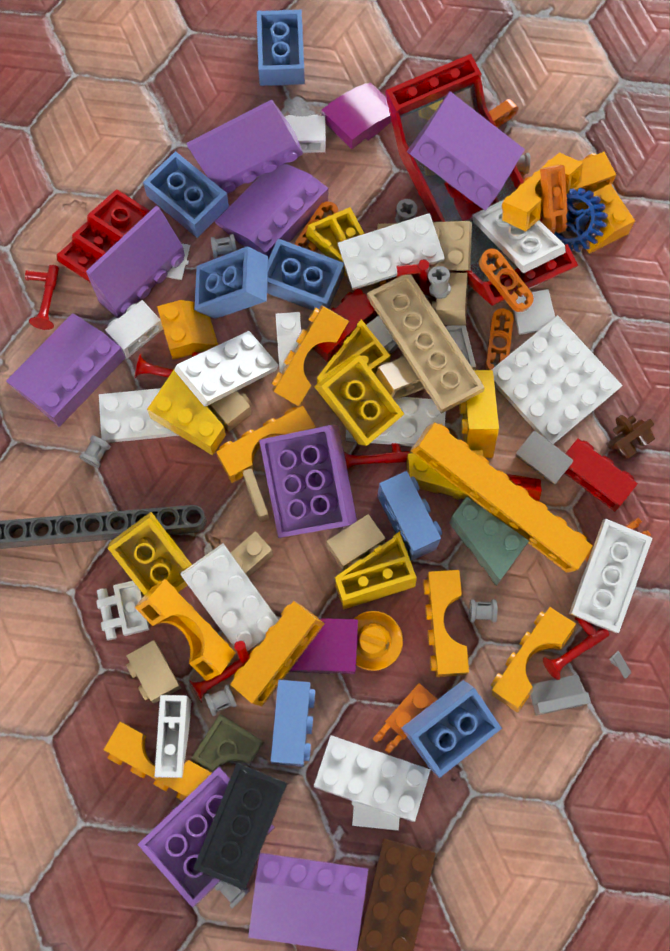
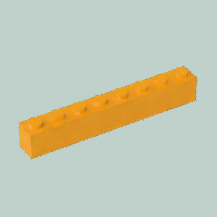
(501, 497)

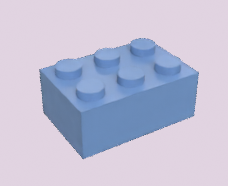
(280, 47)
(186, 194)
(303, 276)
(231, 283)
(409, 515)
(292, 723)
(451, 728)

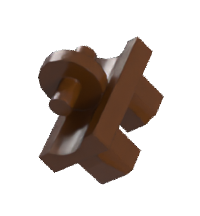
(639, 431)

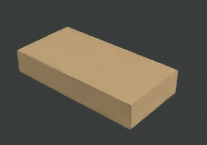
(255, 495)

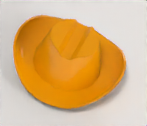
(377, 640)

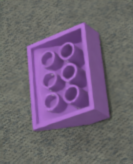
(246, 147)
(466, 151)
(273, 208)
(136, 263)
(67, 368)
(308, 481)
(180, 836)
(308, 902)

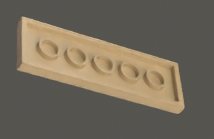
(425, 342)

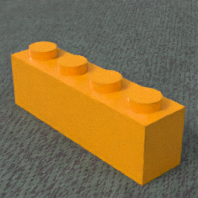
(596, 173)
(276, 653)

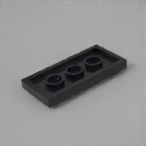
(240, 826)

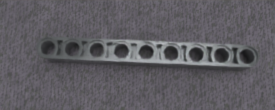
(105, 531)

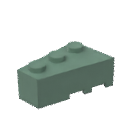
(488, 538)

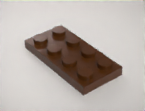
(396, 898)

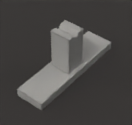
(618, 661)

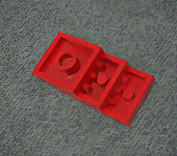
(102, 230)

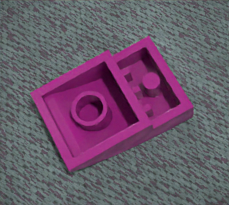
(357, 114)
(331, 649)

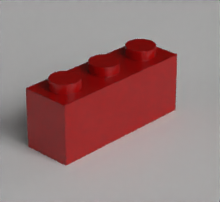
(352, 308)
(599, 475)

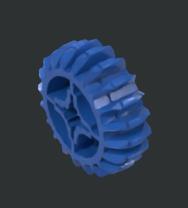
(593, 213)

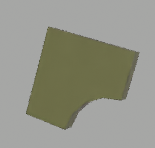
(226, 743)

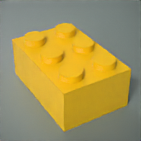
(359, 400)
(149, 555)

